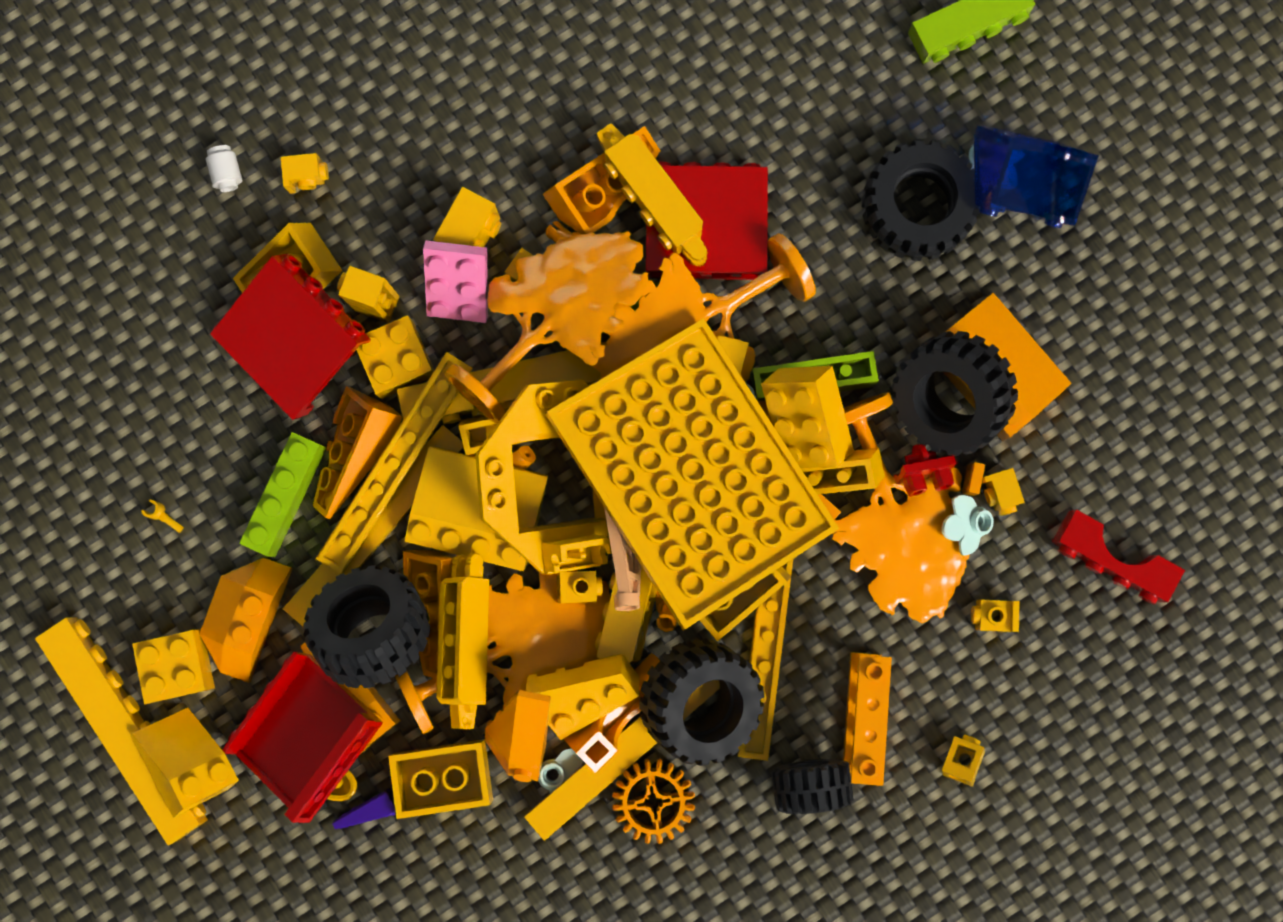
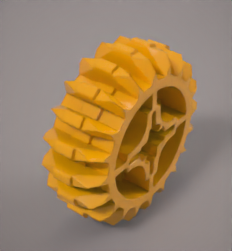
(667, 799)

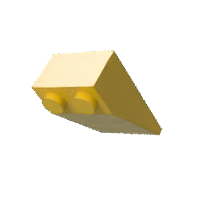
(301, 242)
(184, 761)

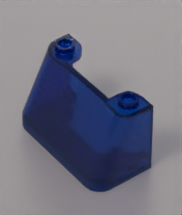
(1030, 175)

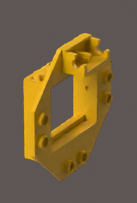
(550, 546)

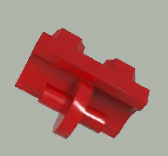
(924, 465)

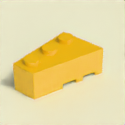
(585, 692)

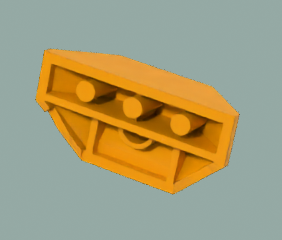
(243, 615)

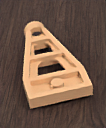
(626, 571)

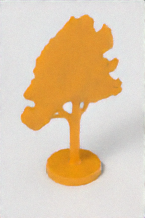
(574, 290)
(679, 304)
(902, 540)
(533, 632)

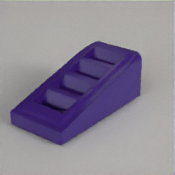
(375, 808)

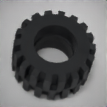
(812, 786)

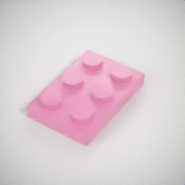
(456, 281)

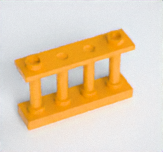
(867, 717)

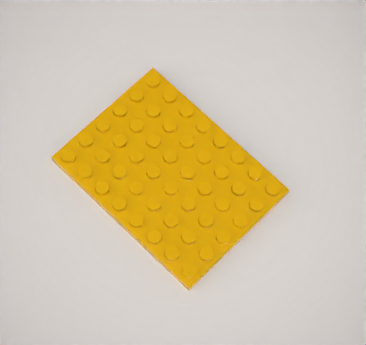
(692, 473)

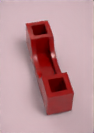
(1083, 538)

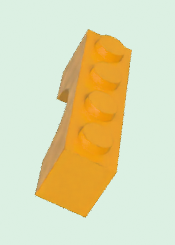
(599, 740)

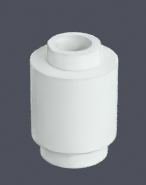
(223, 168)

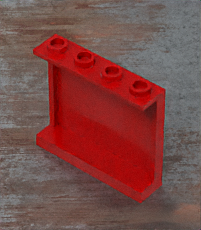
(733, 215)
(289, 334)
(303, 735)

